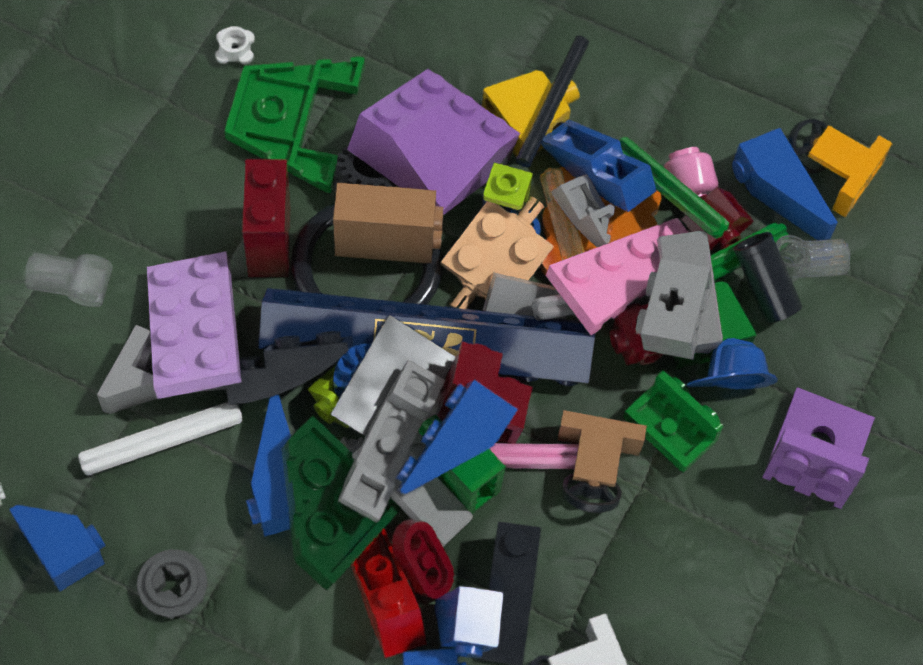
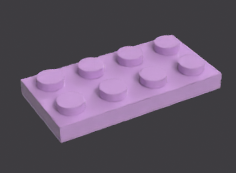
(192, 325)

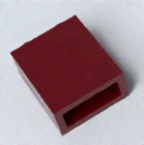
(266, 217)

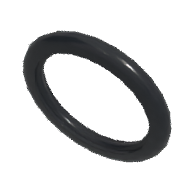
(314, 229)

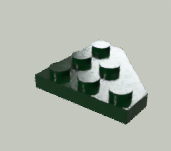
(323, 530)

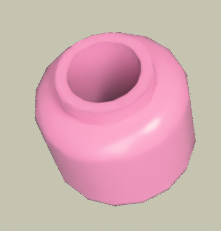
(693, 169)

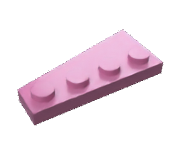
(610, 276)

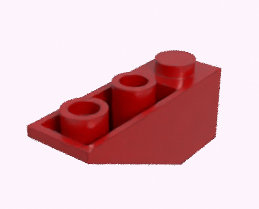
(388, 598)

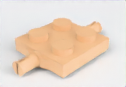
(497, 244)

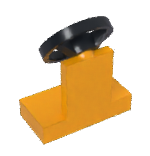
(843, 157)

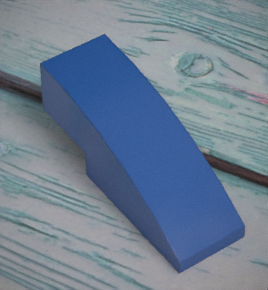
(614, 175)

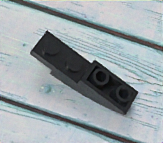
(285, 366)

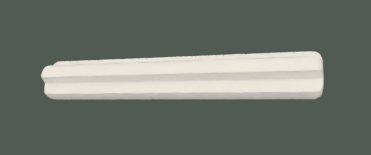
(159, 438)

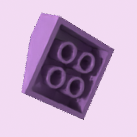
(432, 139)

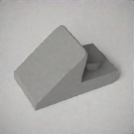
(127, 382)

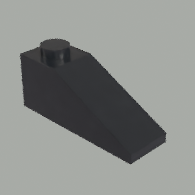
(514, 576)

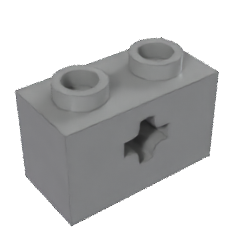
(676, 330)

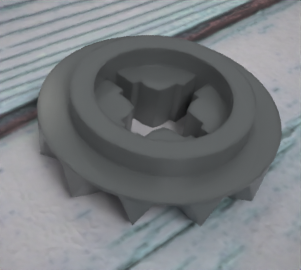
(179, 565)

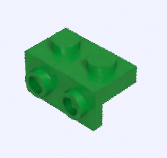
(675, 421)

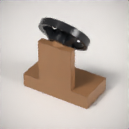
(597, 457)

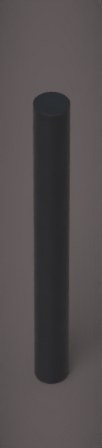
(552, 101)

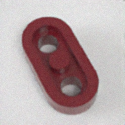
(422, 553)

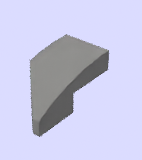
(585, 209)

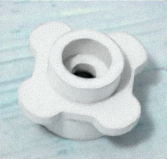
(235, 37)

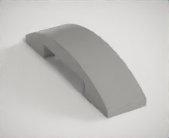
(389, 440)

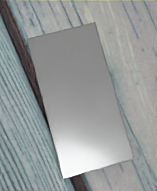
(515, 295)

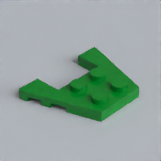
(275, 108)

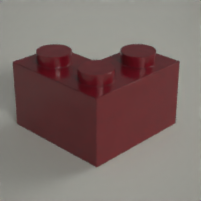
(483, 365)

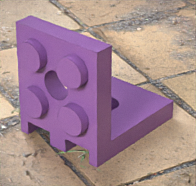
(815, 464)

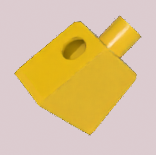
(520, 101)

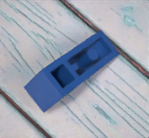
(781, 182)
(268, 481)

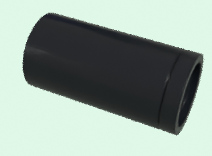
(768, 277)

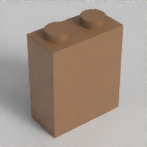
(386, 223)

